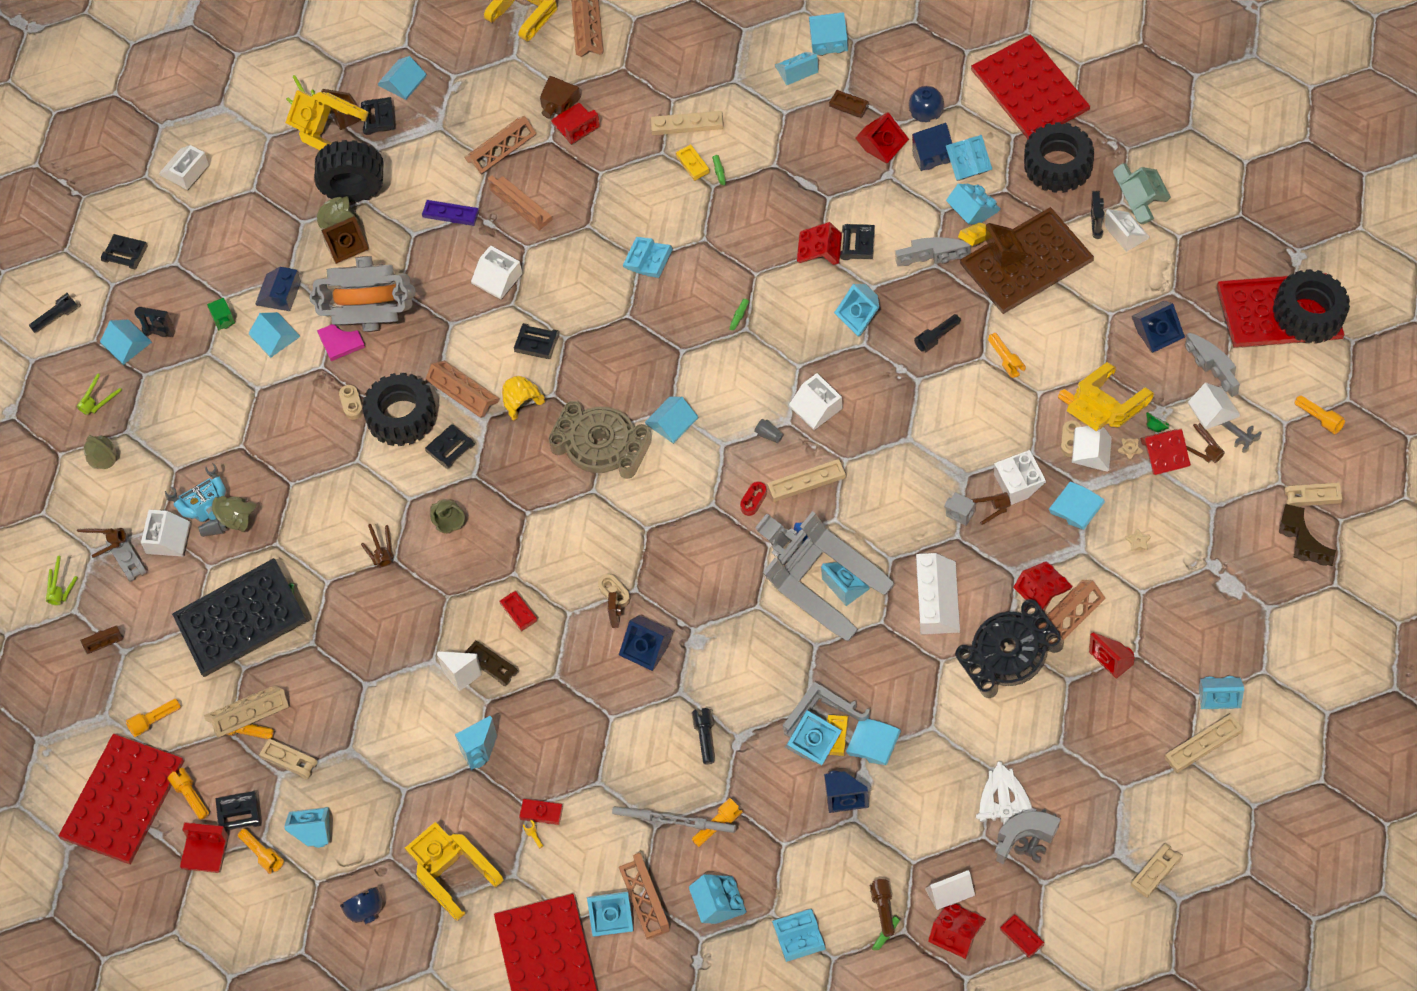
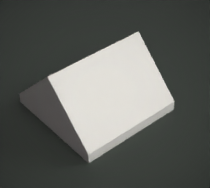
(1124, 229)
(1212, 406)
(1092, 448)
(460, 668)
(951, 890)

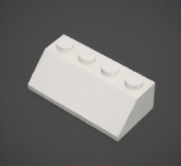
(937, 594)

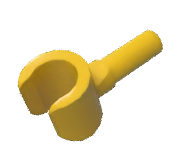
(532, 832)

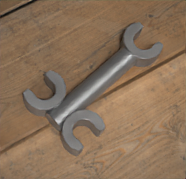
(1245, 439)
(1030, 849)

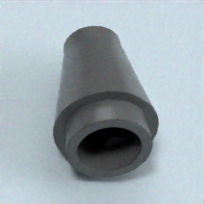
(768, 431)
(212, 527)

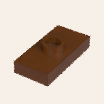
(848, 103)
(614, 609)
(101, 639)

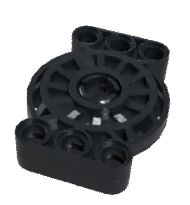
(1021, 663)

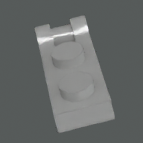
(127, 560)

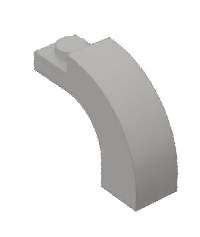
(1025, 825)

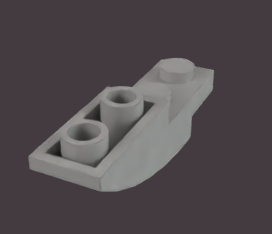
(938, 248)
(1213, 359)

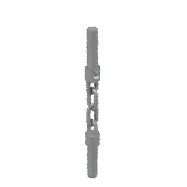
(700, 823)

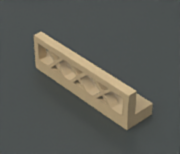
(247, 710)

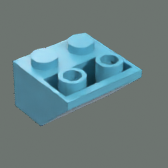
(972, 203)
(716, 898)

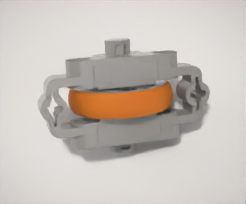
(363, 294)

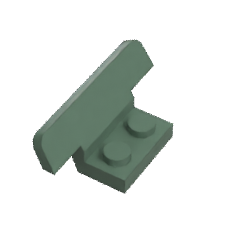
(1141, 189)

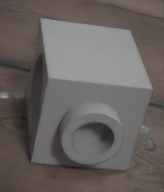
(960, 508)

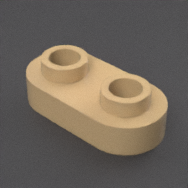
(351, 400)
(1068, 437)
(616, 587)

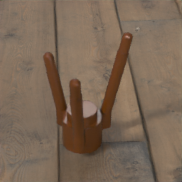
(1213, 450)
(999, 501)
(113, 536)
(382, 556)

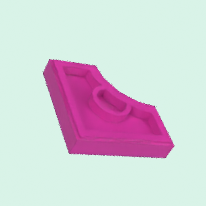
(339, 342)

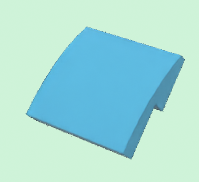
(969, 157)
(647, 257)
(1077, 505)
(873, 741)
(798, 935)

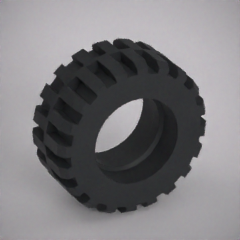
(1058, 138)
(349, 170)
(1318, 288)
(396, 389)

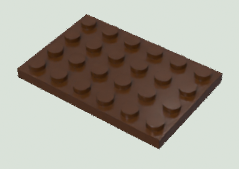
(1051, 256)

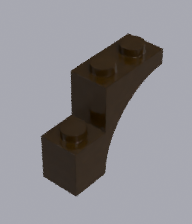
(1307, 546)

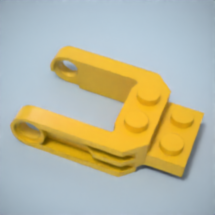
(533, 24)
(311, 113)
(1098, 408)
(436, 853)

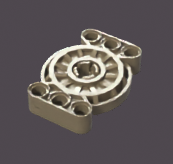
(596, 423)

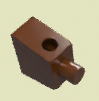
(558, 96)

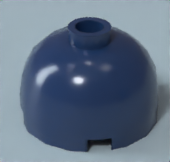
(926, 104)
(363, 906)

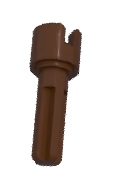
(881, 895)

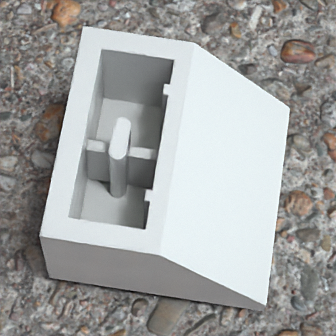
(185, 166)
(496, 272)
(816, 401)
(1019, 476)
(165, 533)

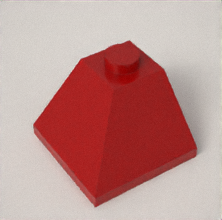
(882, 138)
(1111, 654)

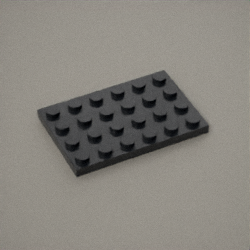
(239, 617)

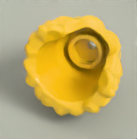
(518, 390)

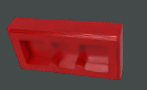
(518, 611)
(541, 811)
(1022, 936)

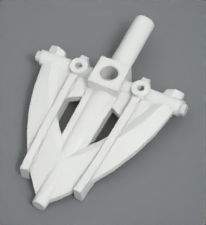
(1003, 779)

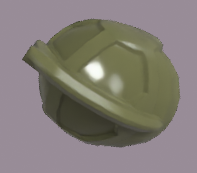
(334, 212)
(99, 452)
(233, 512)
(446, 516)

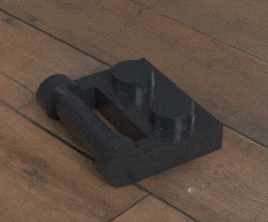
(383, 115)
(1097, 214)
(863, 242)
(125, 247)
(160, 322)
(535, 345)
(445, 443)
(235, 806)

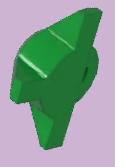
(1156, 424)

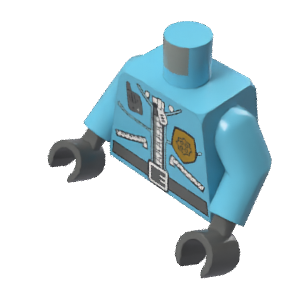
(198, 500)

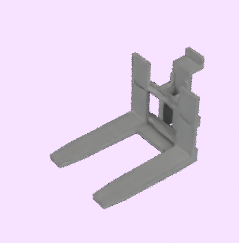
(800, 560)

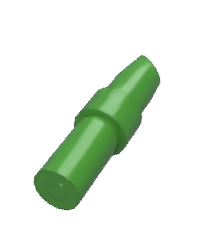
(719, 169)
(739, 313)
(882, 939)

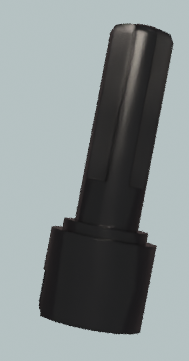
(63, 306)
(929, 338)
(703, 725)

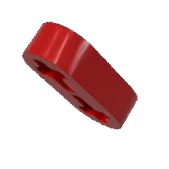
(756, 500)

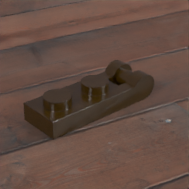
(492, 663)

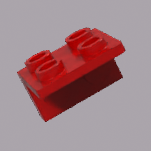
(576, 122)
(820, 241)
(1166, 451)
(1041, 584)
(203, 847)
(956, 929)

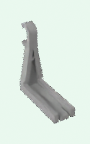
(810, 699)

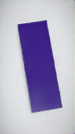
(450, 212)

